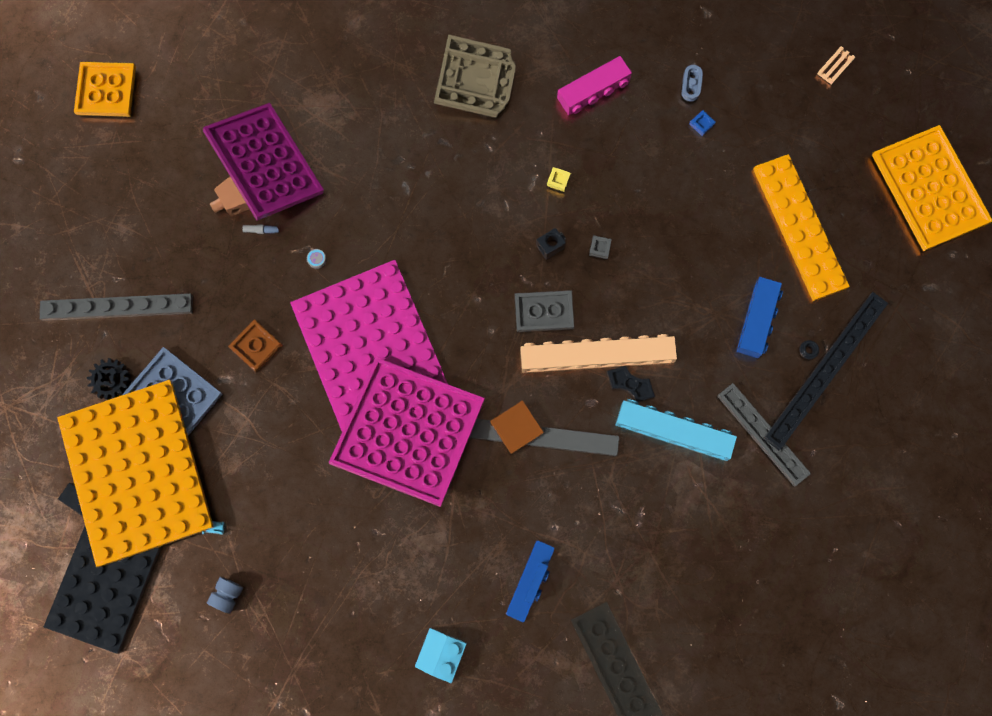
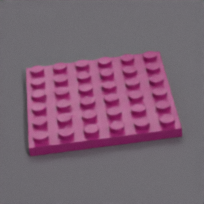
(407, 432)

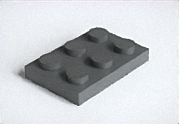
(544, 311)

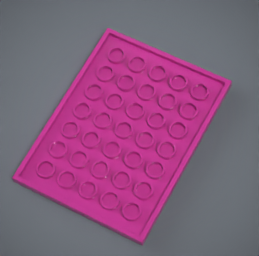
(361, 322)

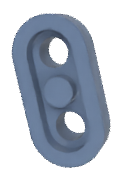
(692, 84)

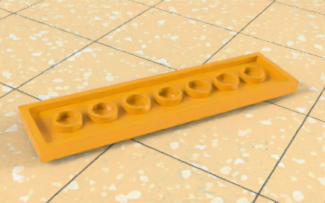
(801, 227)

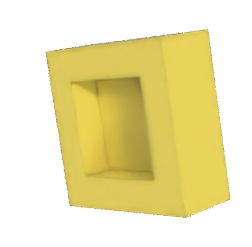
(558, 179)

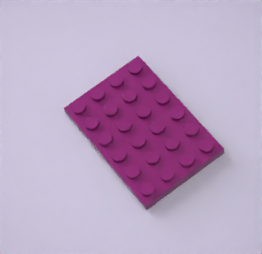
(263, 161)

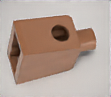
(229, 198)

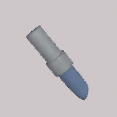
(260, 229)

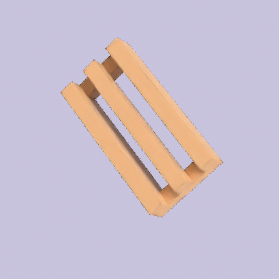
(844, 55)

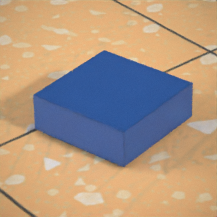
(702, 123)

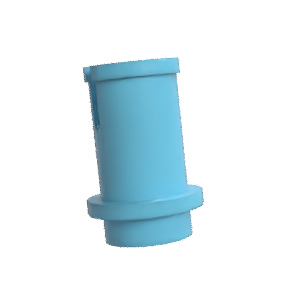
(218, 528)

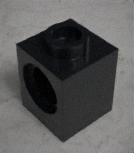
(547, 250)

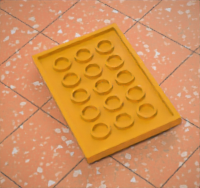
(931, 188)

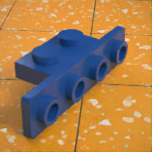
(532, 576)

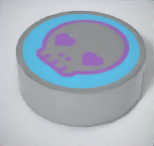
(316, 258)

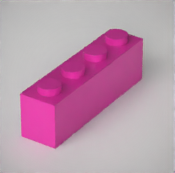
(594, 85)

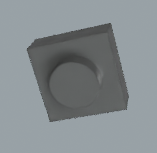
(600, 247)

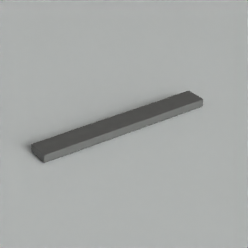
(557, 439)

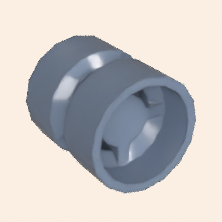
(226, 592)

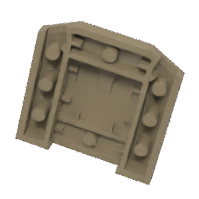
(475, 76)

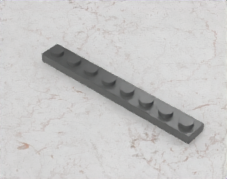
(116, 307)

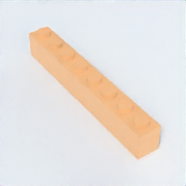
(598, 354)

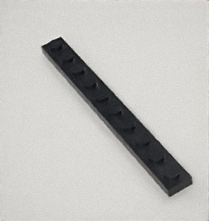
(825, 371)

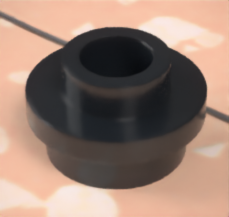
(813, 346)

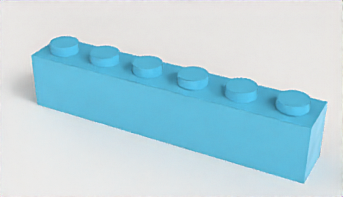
(676, 430)

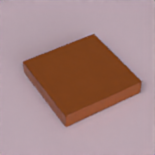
(255, 345)
(516, 427)

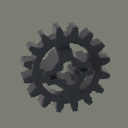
(100, 381)

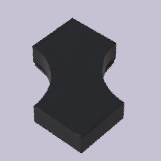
(638, 388)

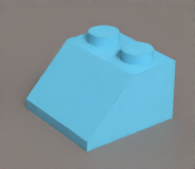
(440, 655)

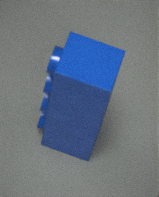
(759, 317)

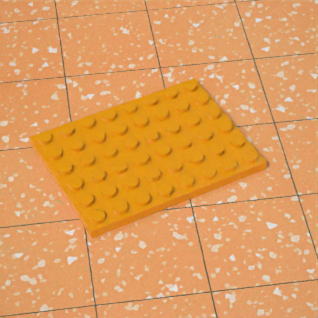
(134, 473)

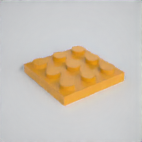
(105, 89)

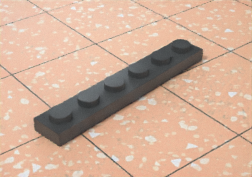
(757, 428)

